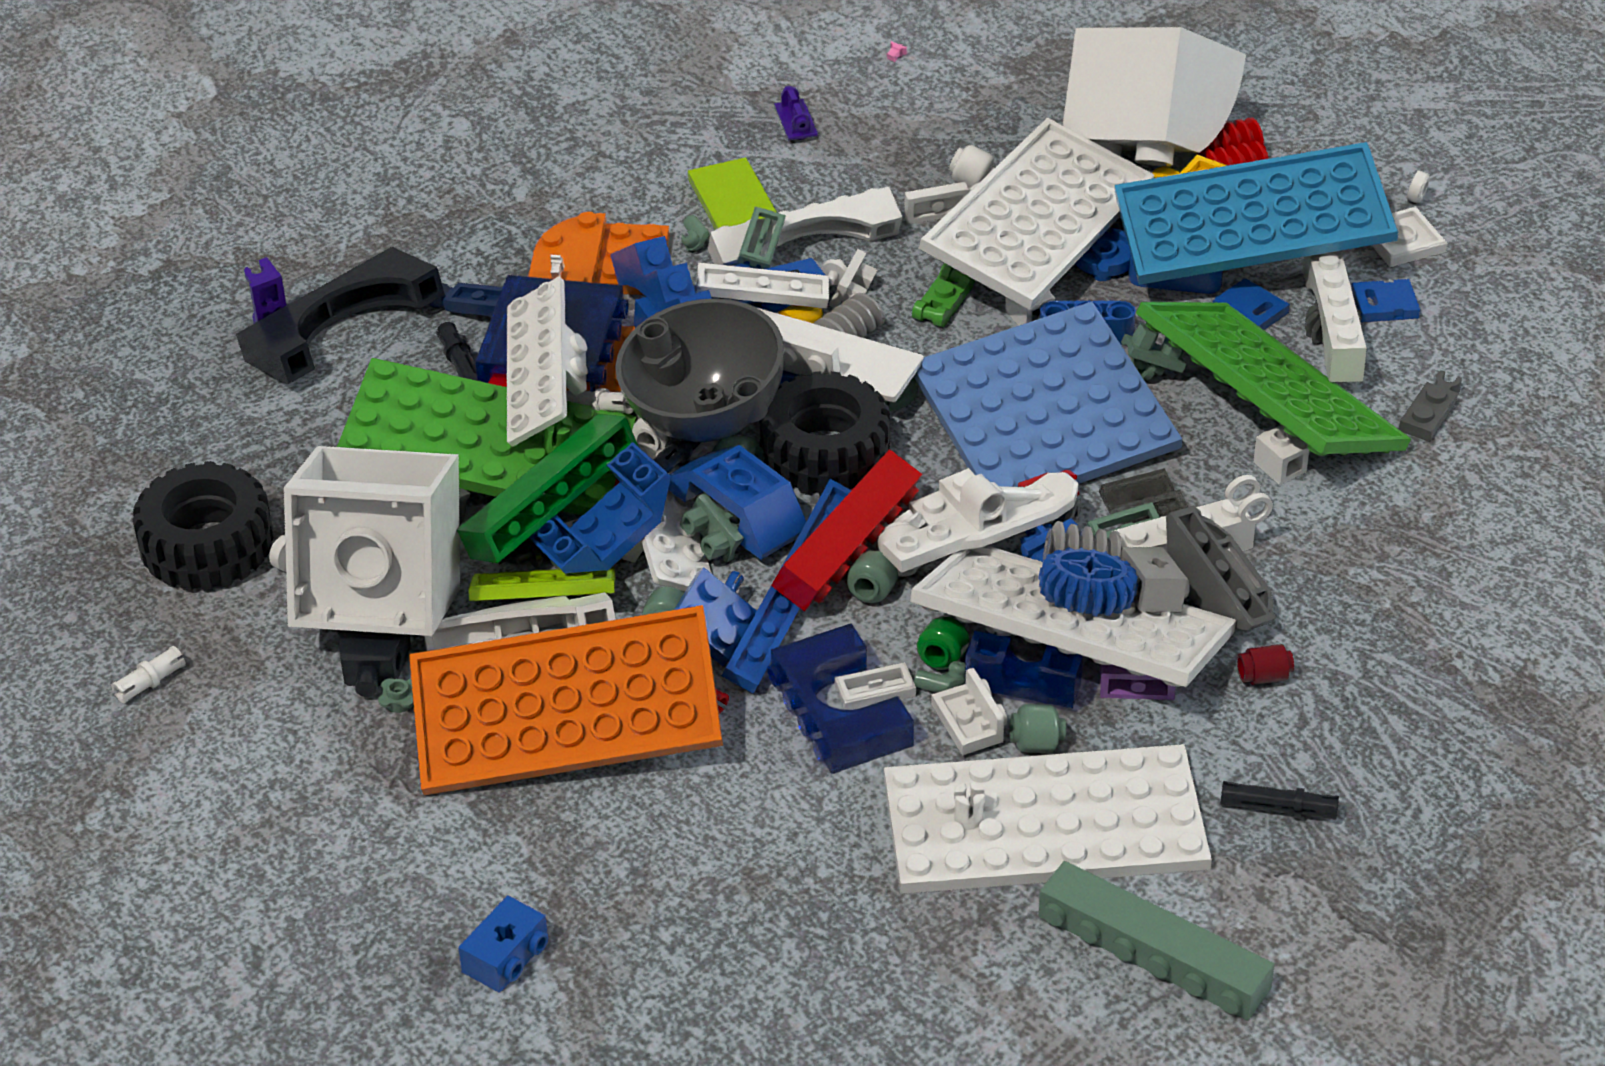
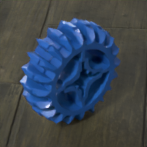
(1088, 581)

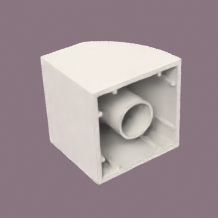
(1150, 90)

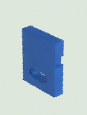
(1252, 300)
(1391, 300)

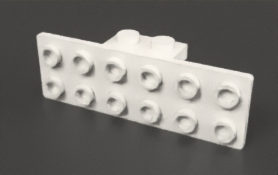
(823, 349)
(541, 361)
(668, 549)

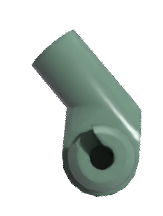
(697, 233)

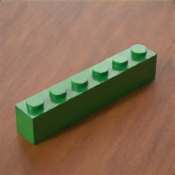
(545, 489)

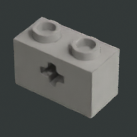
(1159, 579)

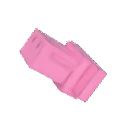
(896, 51)

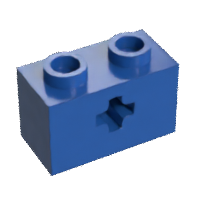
(503, 944)

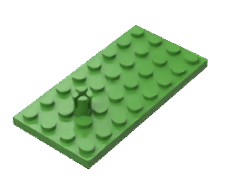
(1273, 378)
(450, 414)

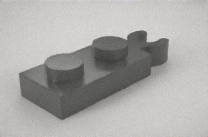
(1430, 408)

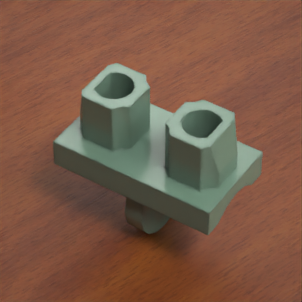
(1152, 357)
(716, 526)

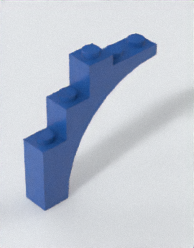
(651, 271)

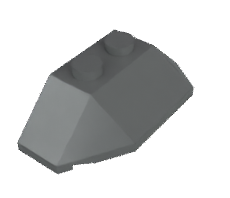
(1218, 570)

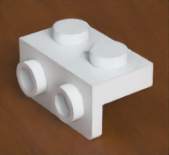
(971, 714)

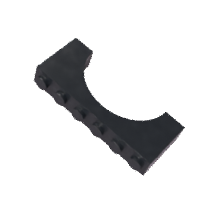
(282, 339)

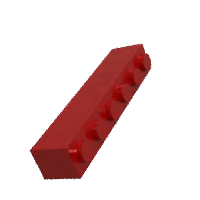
(847, 530)

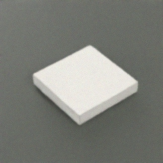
(1415, 239)

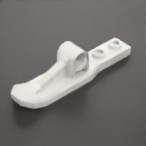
(985, 516)

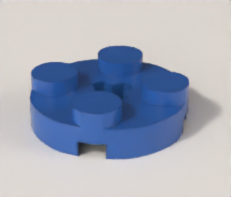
(1106, 256)

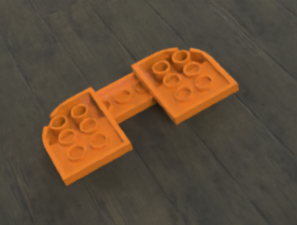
(586, 250)

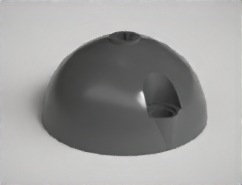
(720, 373)

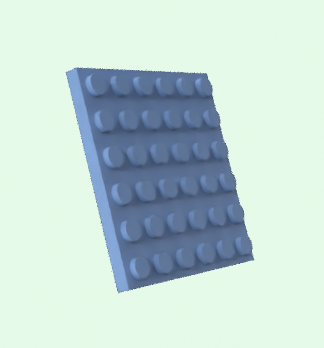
(1046, 401)

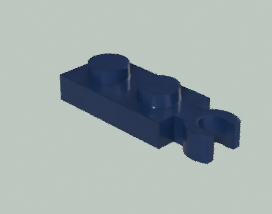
(469, 299)

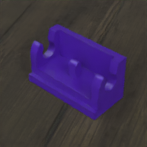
(265, 290)

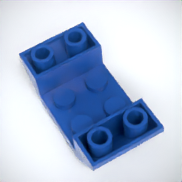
(749, 491)
(612, 523)

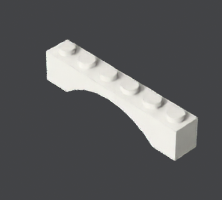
(862, 216)
(1340, 322)

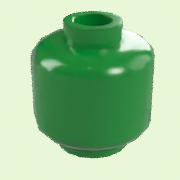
(942, 642)

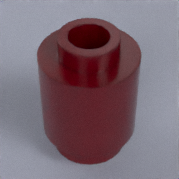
(1265, 664)

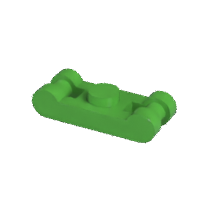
(943, 296)

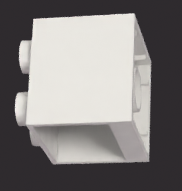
(372, 540)

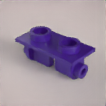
(794, 115)

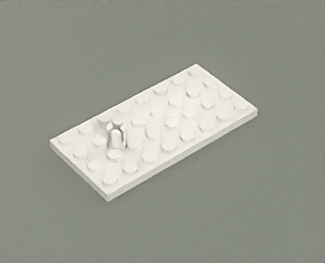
(1033, 213)
(1005, 596)
(1030, 813)

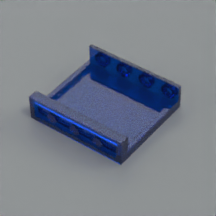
(590, 310)

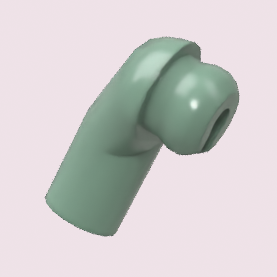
(937, 682)

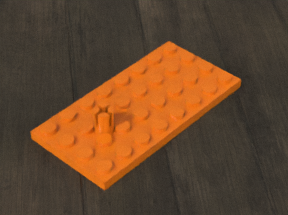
(564, 700)

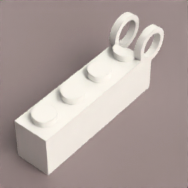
(1228, 513)

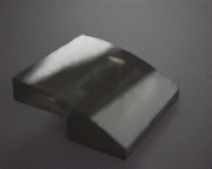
(1140, 490)

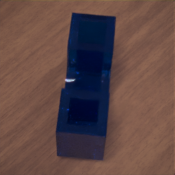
(1049, 681)

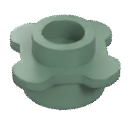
(396, 695)

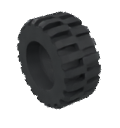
(825, 404)
(209, 554)

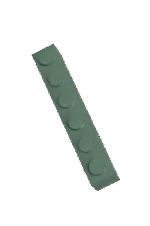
(1156, 940)

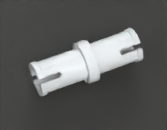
(148, 674)

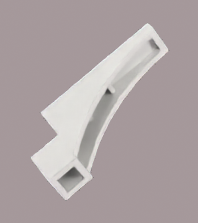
(520, 619)

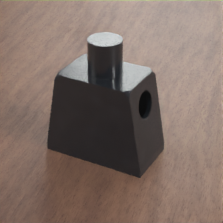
(371, 658)

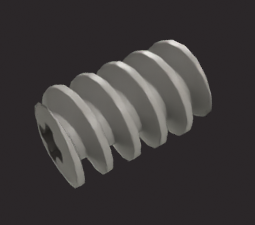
(854, 316)
(1060, 540)

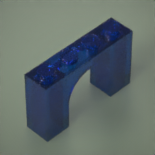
(837, 735)

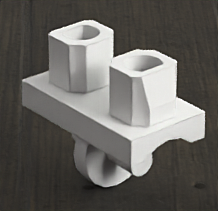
(849, 280)

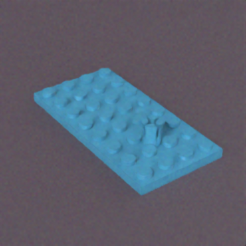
(1254, 213)

